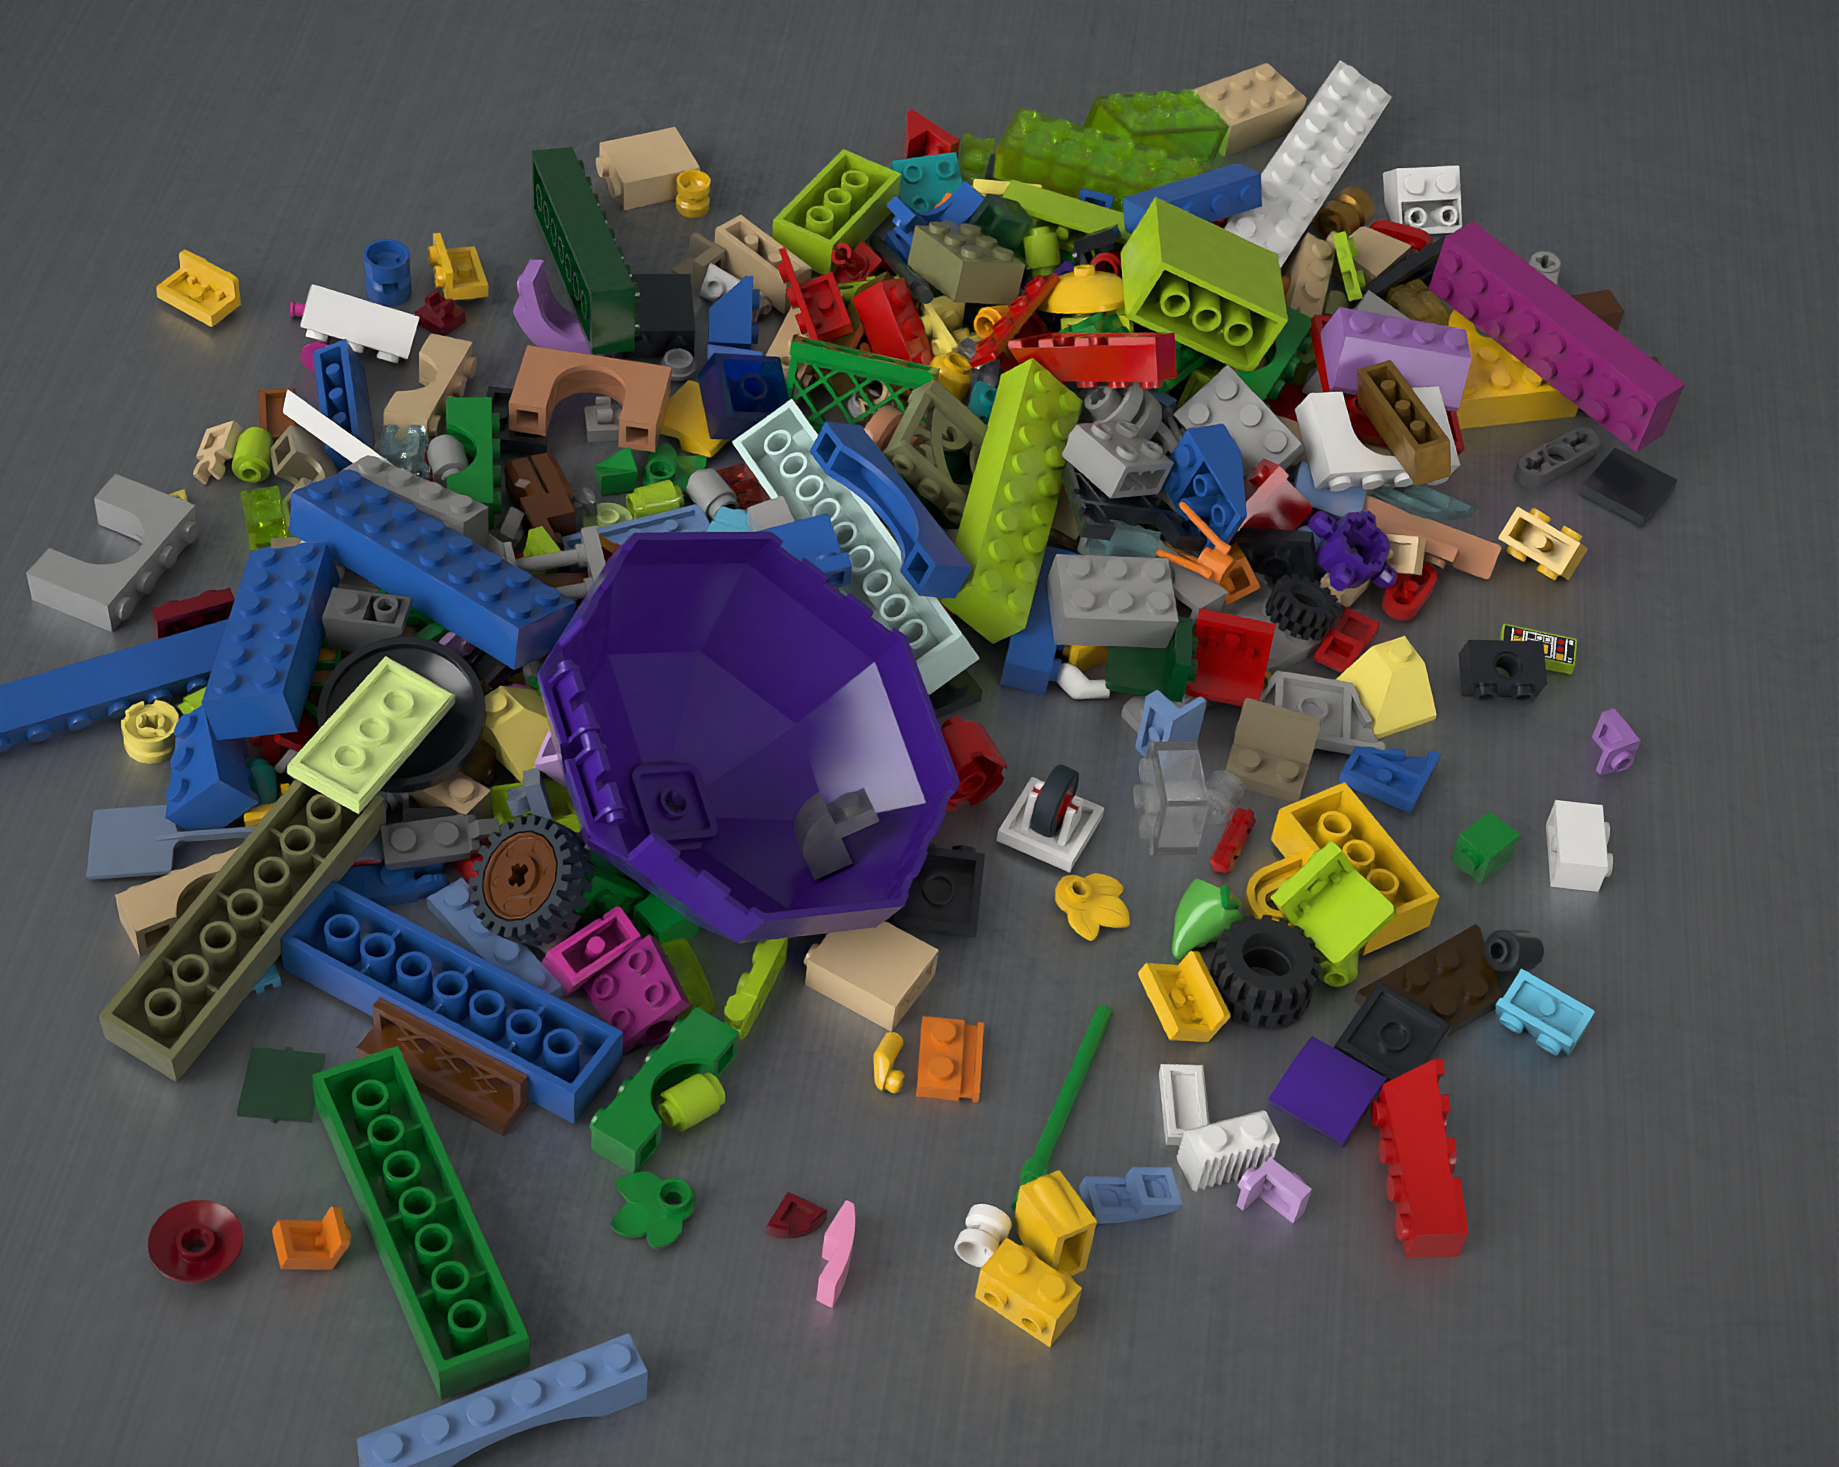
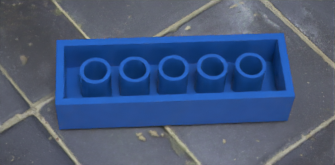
(271, 642)

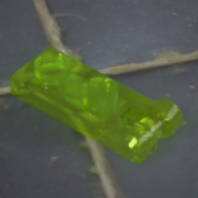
(971, 161)

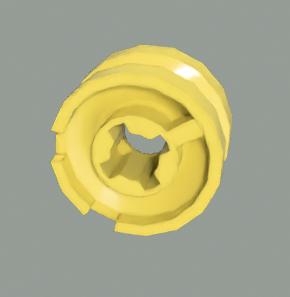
(150, 731)

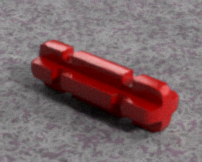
(1233, 840)

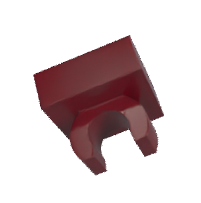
(440, 315)

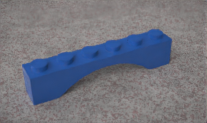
(927, 554)

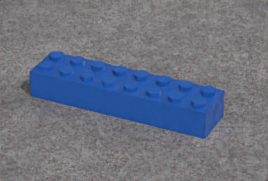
(441, 570)
(372, 953)

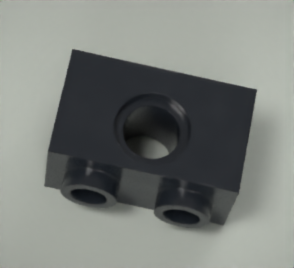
(1520, 659)

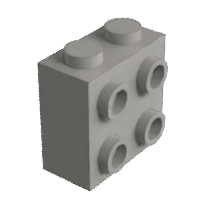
(1117, 458)

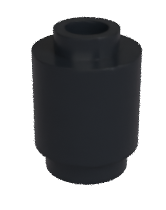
(1513, 950)

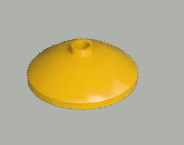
(1085, 292)

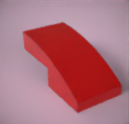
(1347, 641)

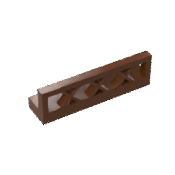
(444, 1070)

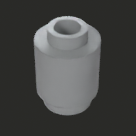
(446, 458)
(710, 492)

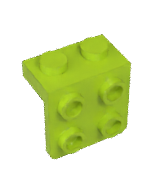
(1333, 904)

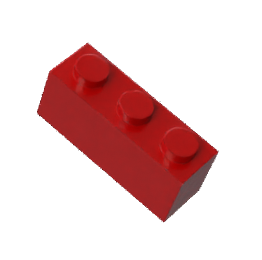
(893, 322)

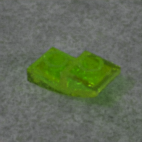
(690, 976)

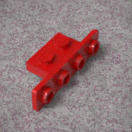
(819, 301)
(1019, 323)

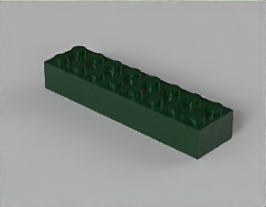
(584, 251)

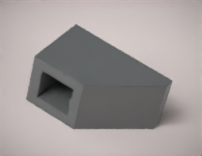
(363, 617)

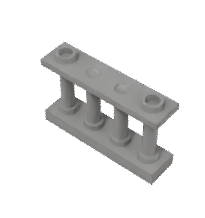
(587, 554)

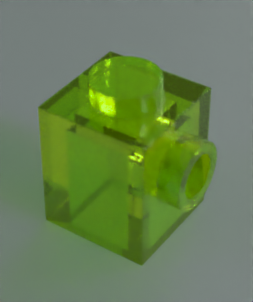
(263, 516)

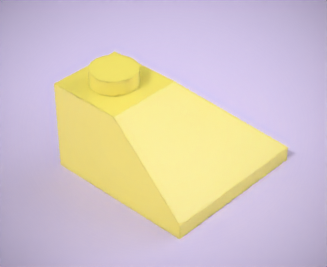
(1392, 687)
(515, 727)

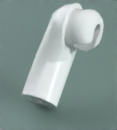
(1078, 685)

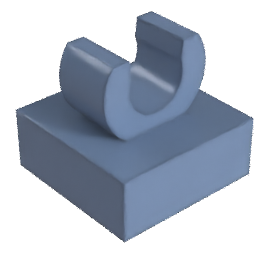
(531, 796)

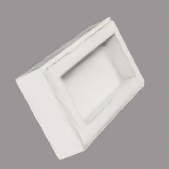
(1182, 1100)

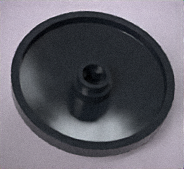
(455, 735)

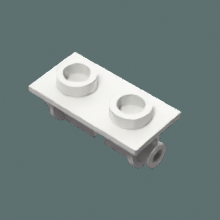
(719, 282)

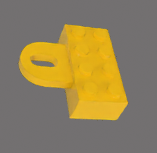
(1502, 387)
(1344, 819)

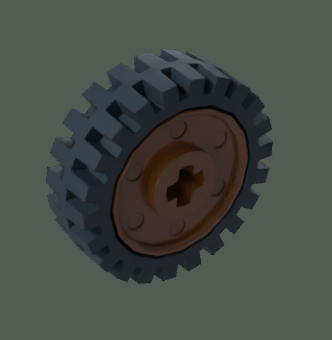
(531, 880)

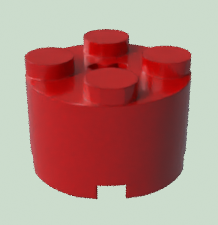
(975, 761)

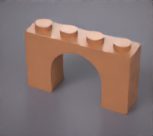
(554, 374)

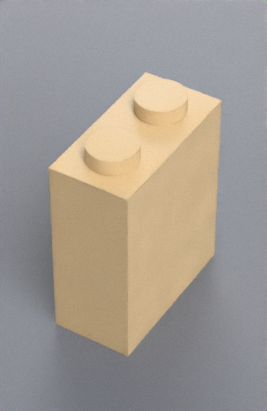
(644, 167)
(872, 971)

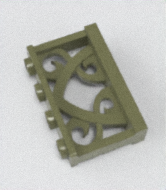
(928, 472)

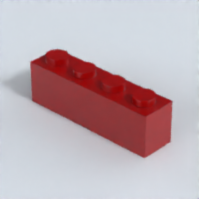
(1102, 357)
(1421, 1163)

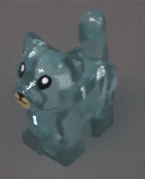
(406, 452)

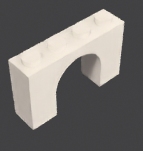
(1338, 456)

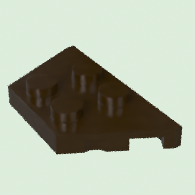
(1447, 980)

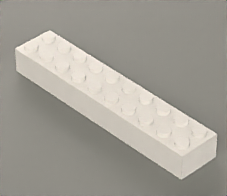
(1311, 160)

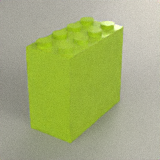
(1203, 286)

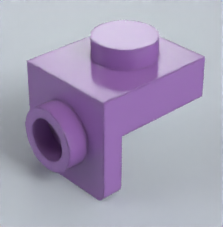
(1616, 741)

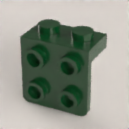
(1152, 669)

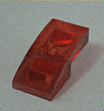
(744, 485)

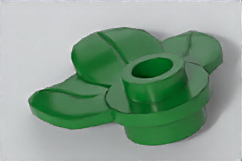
(666, 465)
(647, 1208)

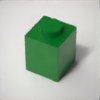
(1485, 847)

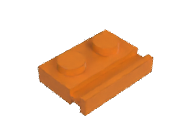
(949, 1059)

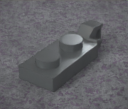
(435, 840)

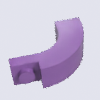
(543, 317)

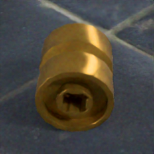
(1345, 212)

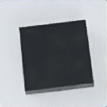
(1628, 486)
(1392, 1034)

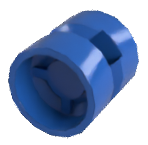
(387, 272)

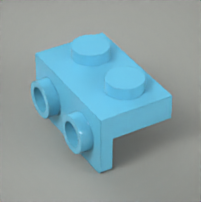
(1544, 1013)

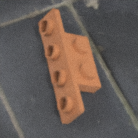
(1443, 543)

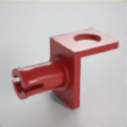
(857, 263)

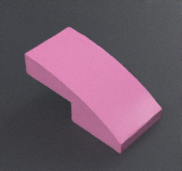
(838, 1251)

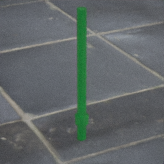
(1038, 1164)

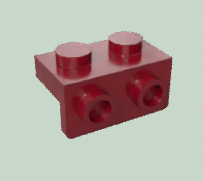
(188, 614)

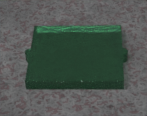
(280, 1085)

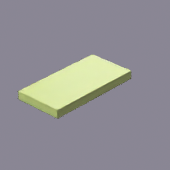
(371, 734)

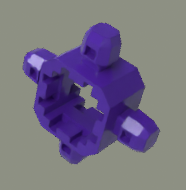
(1358, 532)

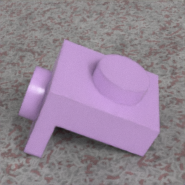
(1277, 1187)

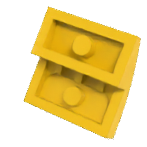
(688, 423)

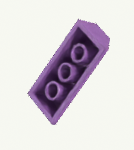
(1420, 350)

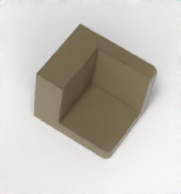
(701, 254)

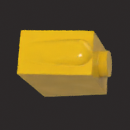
(1055, 1223)

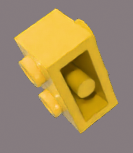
(1533, 538)
(1028, 1291)

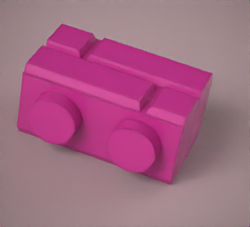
(591, 950)

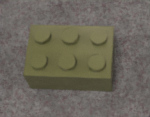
(965, 264)

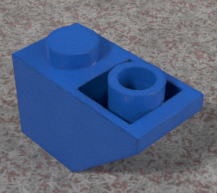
(731, 317)

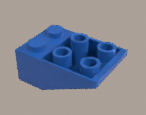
(1209, 480)

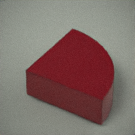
(795, 1218)

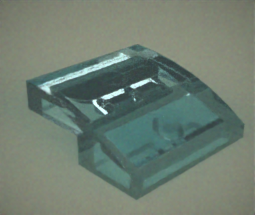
(1425, 502)

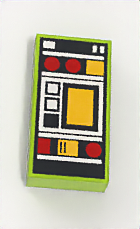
(1558, 650)

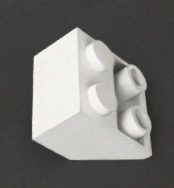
(1424, 198)

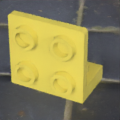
(940, 319)

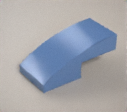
(1137, 1196)

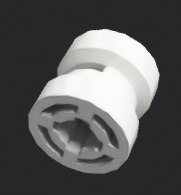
(984, 1232)

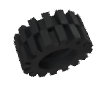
(1302, 607)

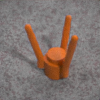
(1212, 563)

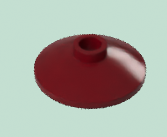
(190, 1226)

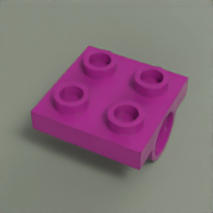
(639, 995)

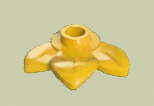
(1092, 903)

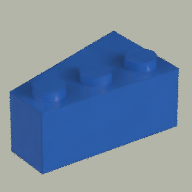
(207, 776)

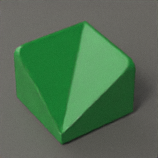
(617, 473)

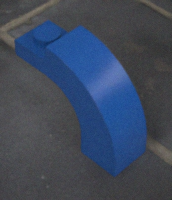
(958, 209)

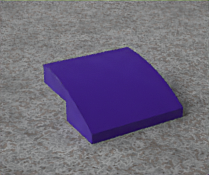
(1326, 1091)

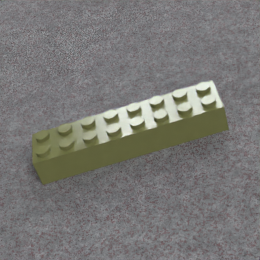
(236, 927)

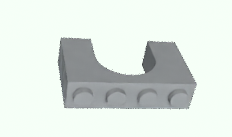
(110, 591)

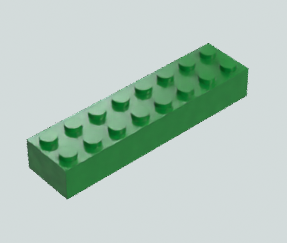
(421, 1223)

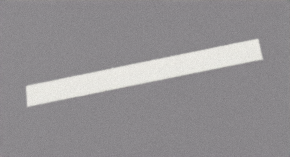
(344, 442)

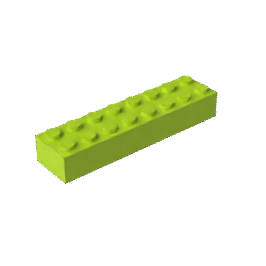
(1013, 500)

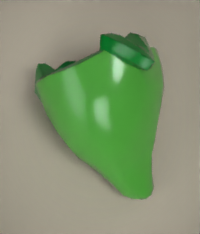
(1203, 916)

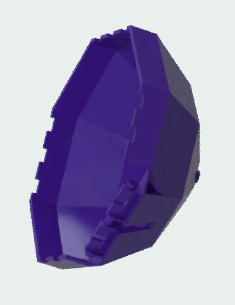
(739, 695)

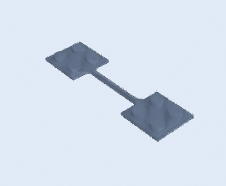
(144, 841)

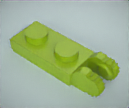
(755, 986)

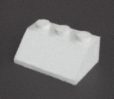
(359, 322)

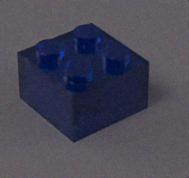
(740, 392)

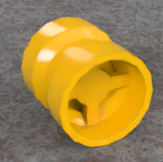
(693, 193)

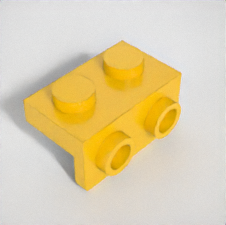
(457, 271)
(201, 289)
(1185, 998)

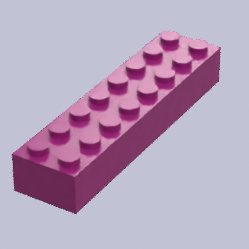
(1556, 336)

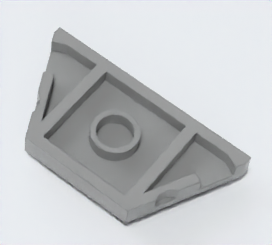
(1333, 701)

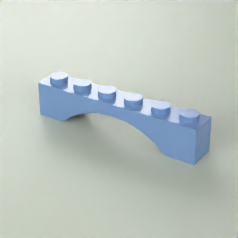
(574, 1387)

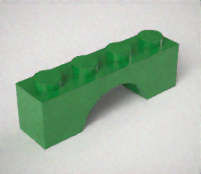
(1281, 358)
(473, 425)
(629, 1127)

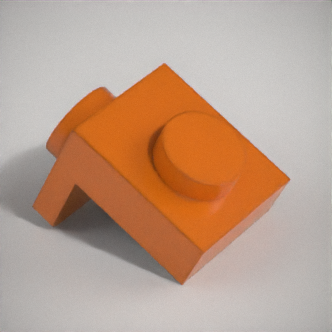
(312, 1242)

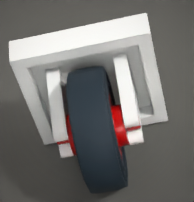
(1051, 820)

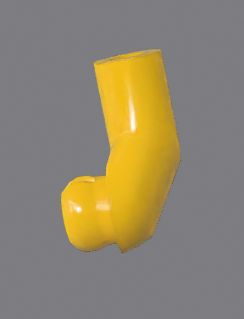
(884, 1056)

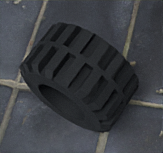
(1268, 946)

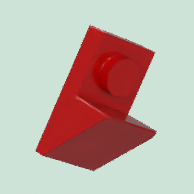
(927, 138)

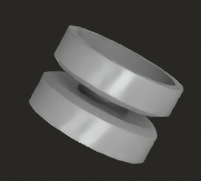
(1126, 403)

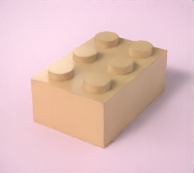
(1254, 105)

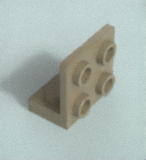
(1273, 749)

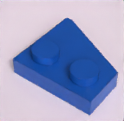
(1389, 775)

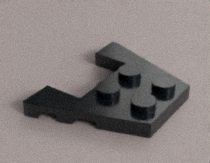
(1094, 510)

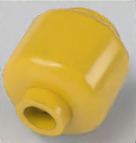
(954, 373)

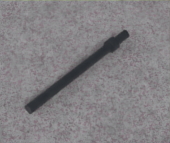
(917, 284)

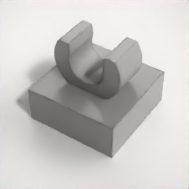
(602, 420)

